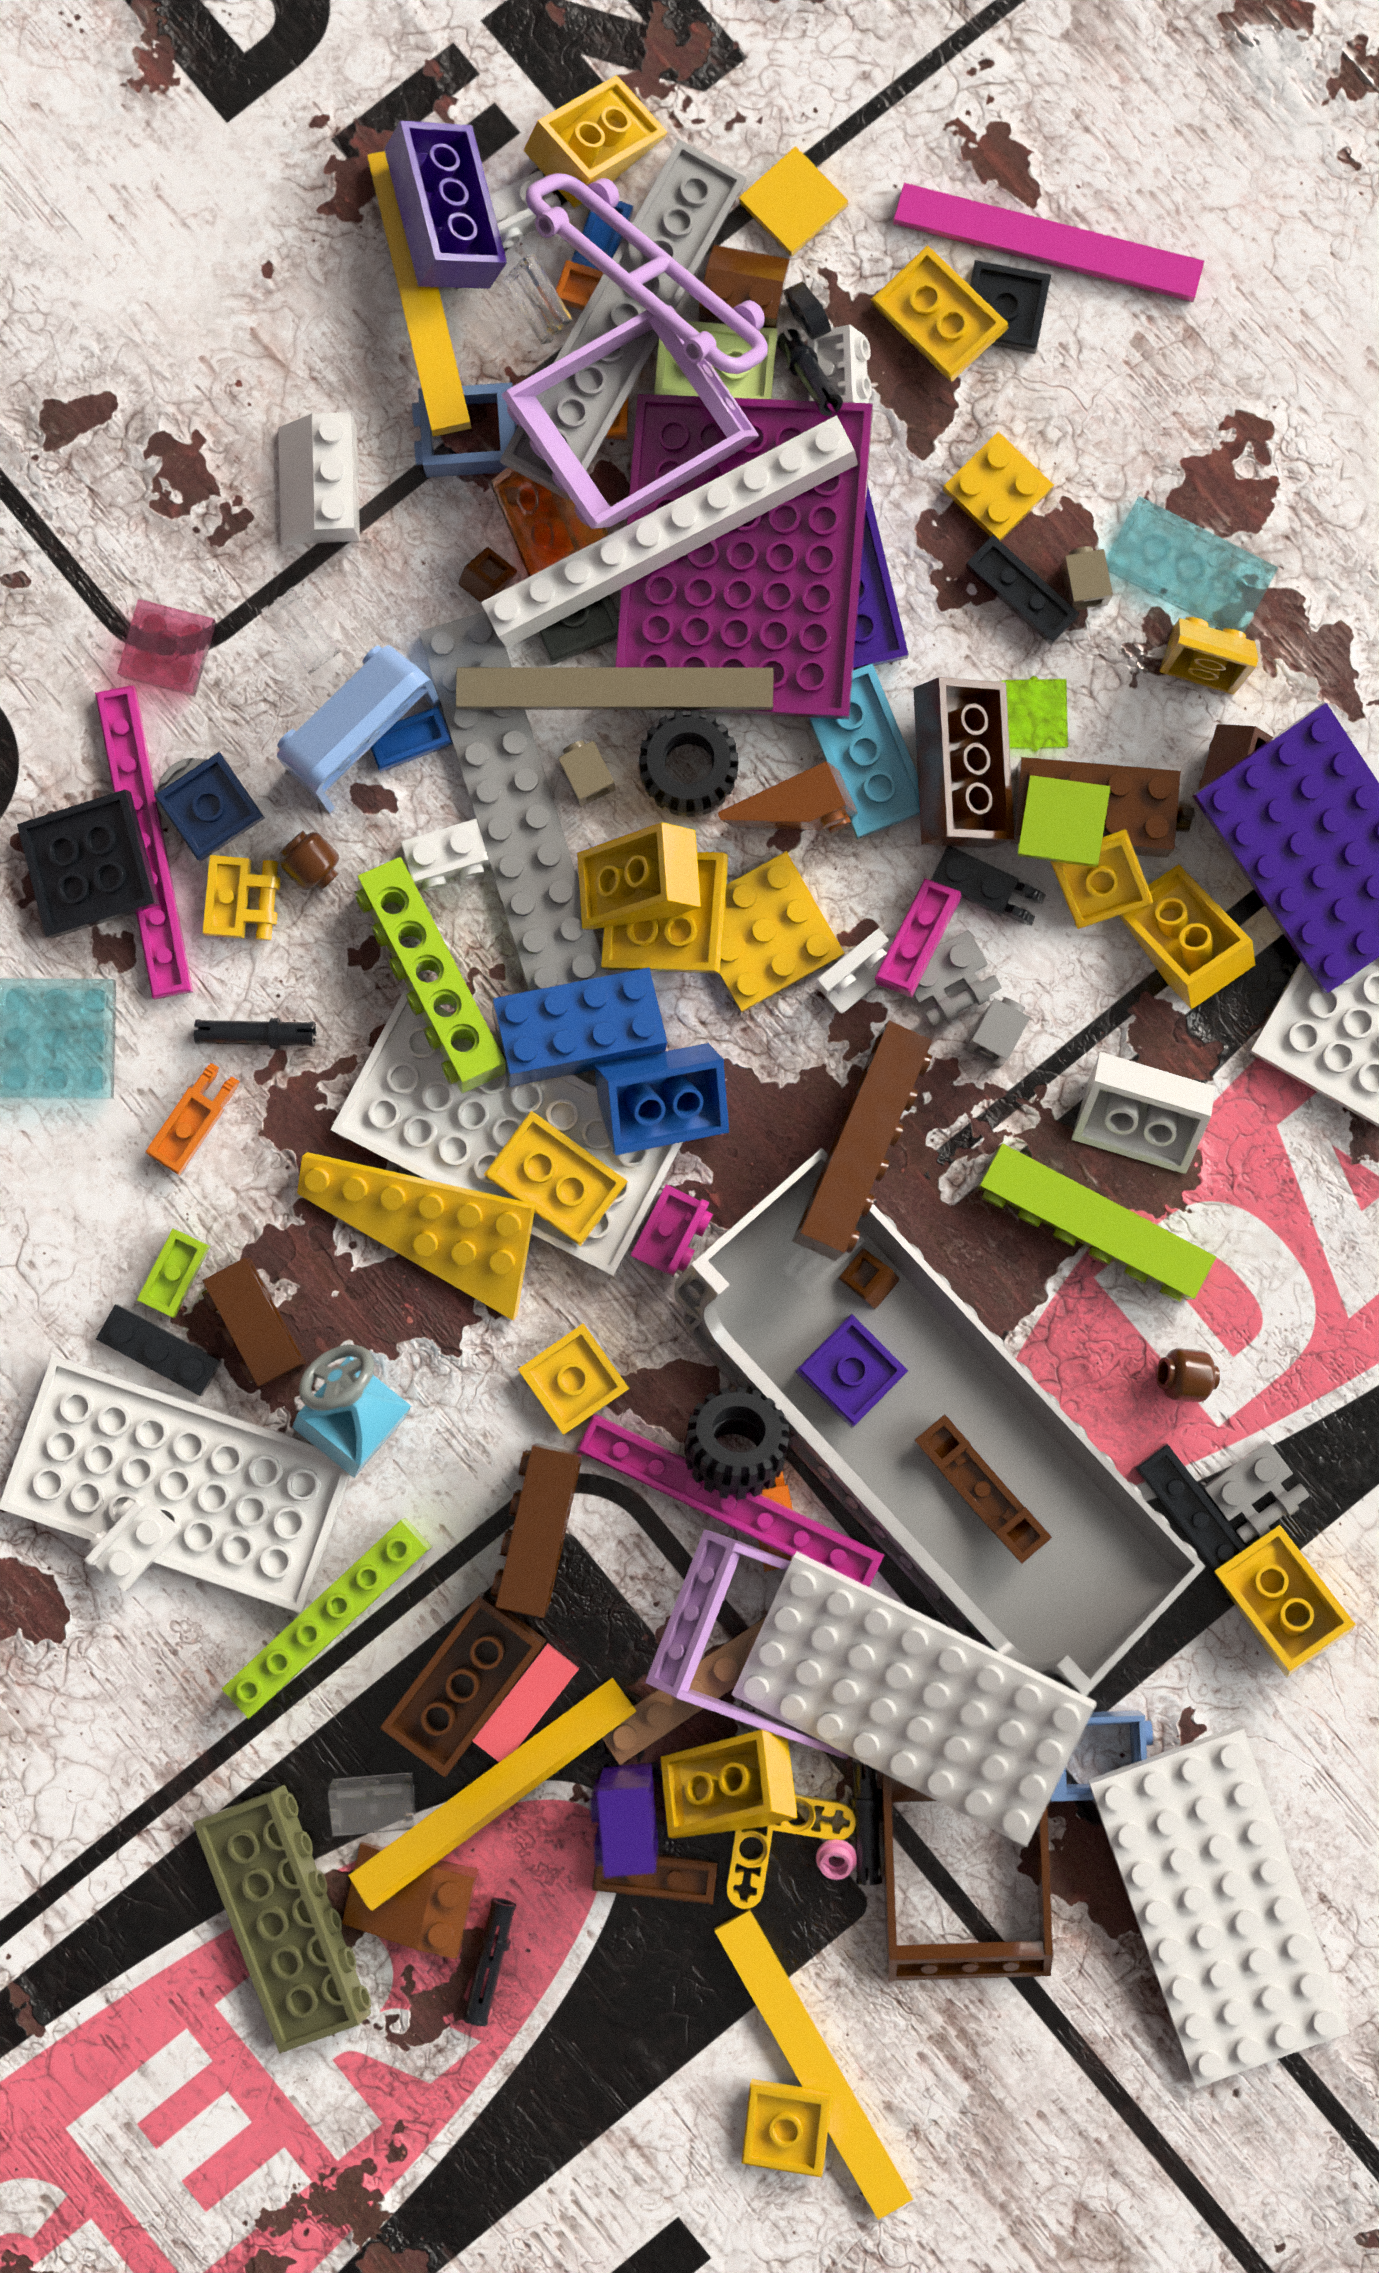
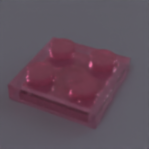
(166, 647)

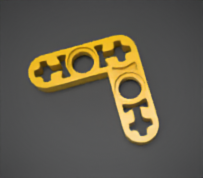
(757, 1880)

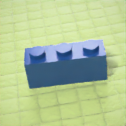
(662, 1098)

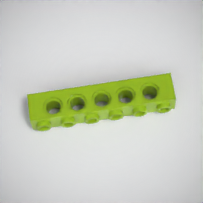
(395, 885)
(326, 1617)

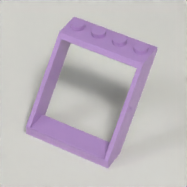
(567, 470)
(691, 1627)

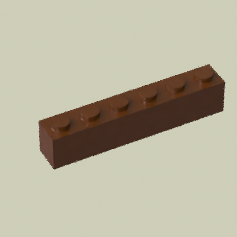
(862, 1142)

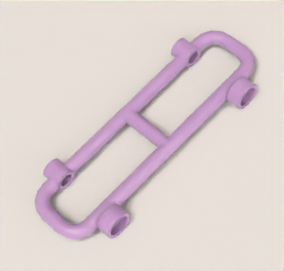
(601, 199)

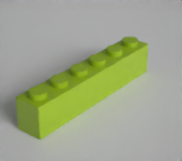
(1096, 1223)

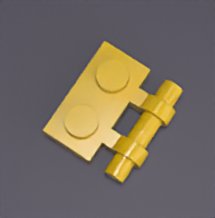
(228, 897)

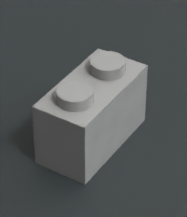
(998, 1031)

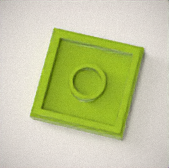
(1064, 821)

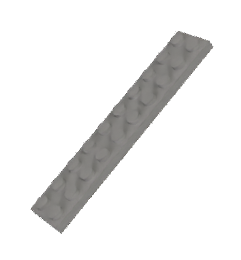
(683, 220)
(514, 813)

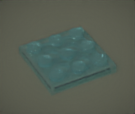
(57, 1038)

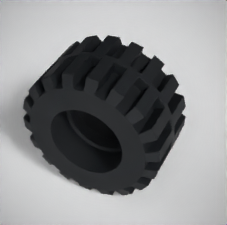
(681, 731)
(740, 1415)

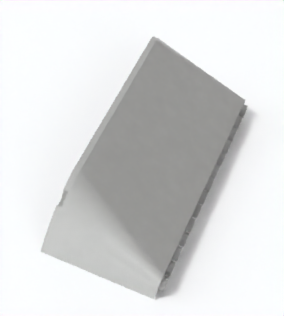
(1109, 1554)

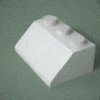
(319, 479)
(1143, 1113)

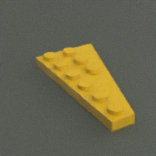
(449, 1230)

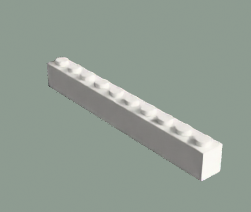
(671, 532)

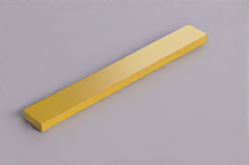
(423, 317)
(491, 1794)
(813, 2062)

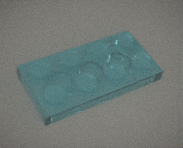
(1189, 567)

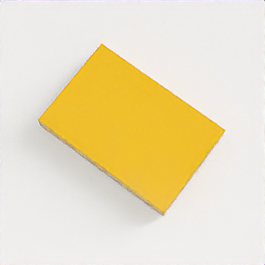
(939, 313)
(558, 1176)

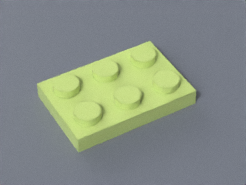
(753, 384)

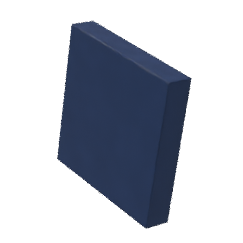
(209, 806)

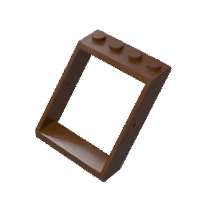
(963, 1959)

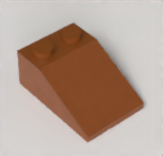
(803, 802)
(424, 1914)

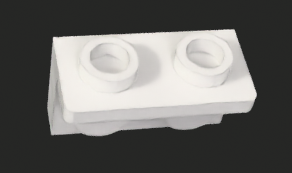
(512, 211)
(844, 361)
(446, 855)
(854, 973)
(132, 1542)

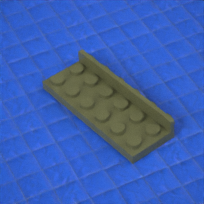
(283, 1919)

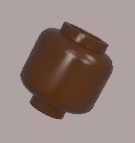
(310, 860)
(1187, 1375)

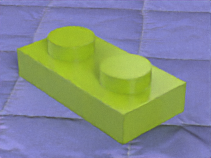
(173, 1273)

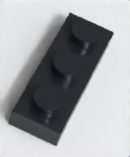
(1022, 590)
(158, 1350)

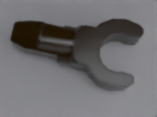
(1184, 817)

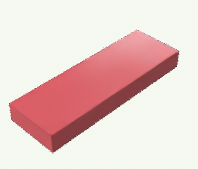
(526, 1703)

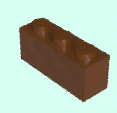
(252, 1323)

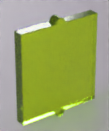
(1037, 713)

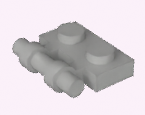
(950, 964)
(1247, 1482)

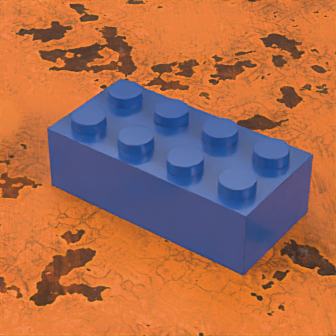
(578, 1026)

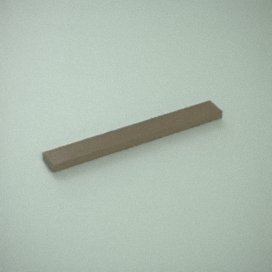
(614, 688)

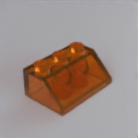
(540, 521)

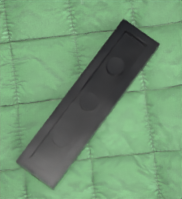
(1190, 1507)

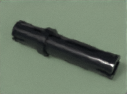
(804, 364)
(255, 1033)
(867, 1823)
(499, 1915)

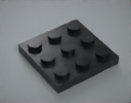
(88, 864)

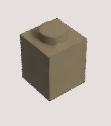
(1086, 578)
(586, 772)

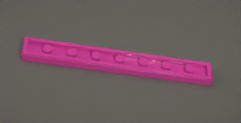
(1048, 242)
(132, 771)
(754, 1516)

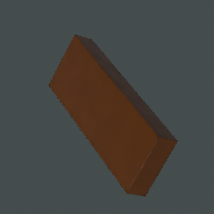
(674, 1880)

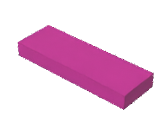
(918, 937)

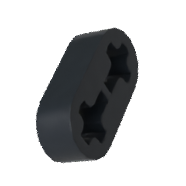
(807, 310)

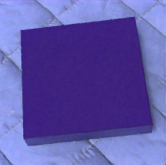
(851, 1371)

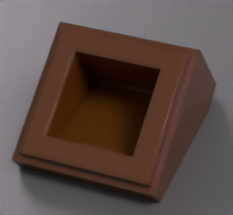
(486, 575)
(869, 1278)

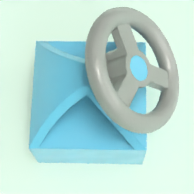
(350, 1411)

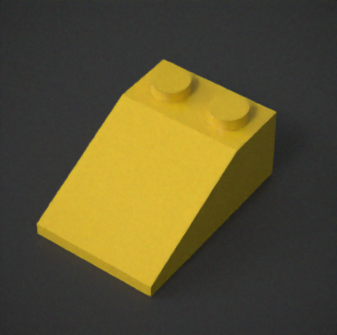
(594, 135)
(1209, 655)
(639, 877)
(1190, 938)
(1284, 1601)
(729, 1785)

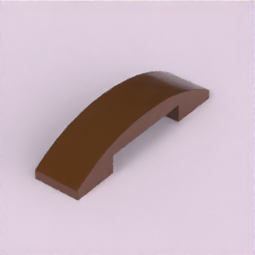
(982, 1489)

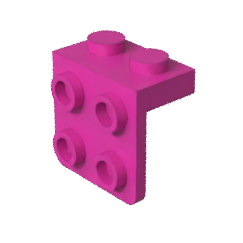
(670, 1231)

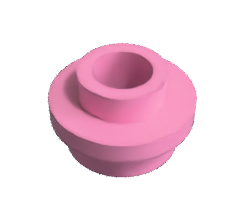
(836, 1867)

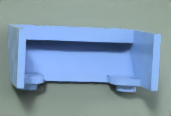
(353, 720)

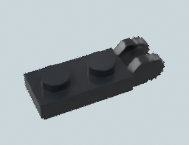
(985, 884)

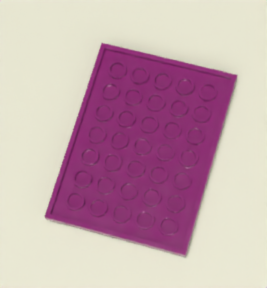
(768, 590)

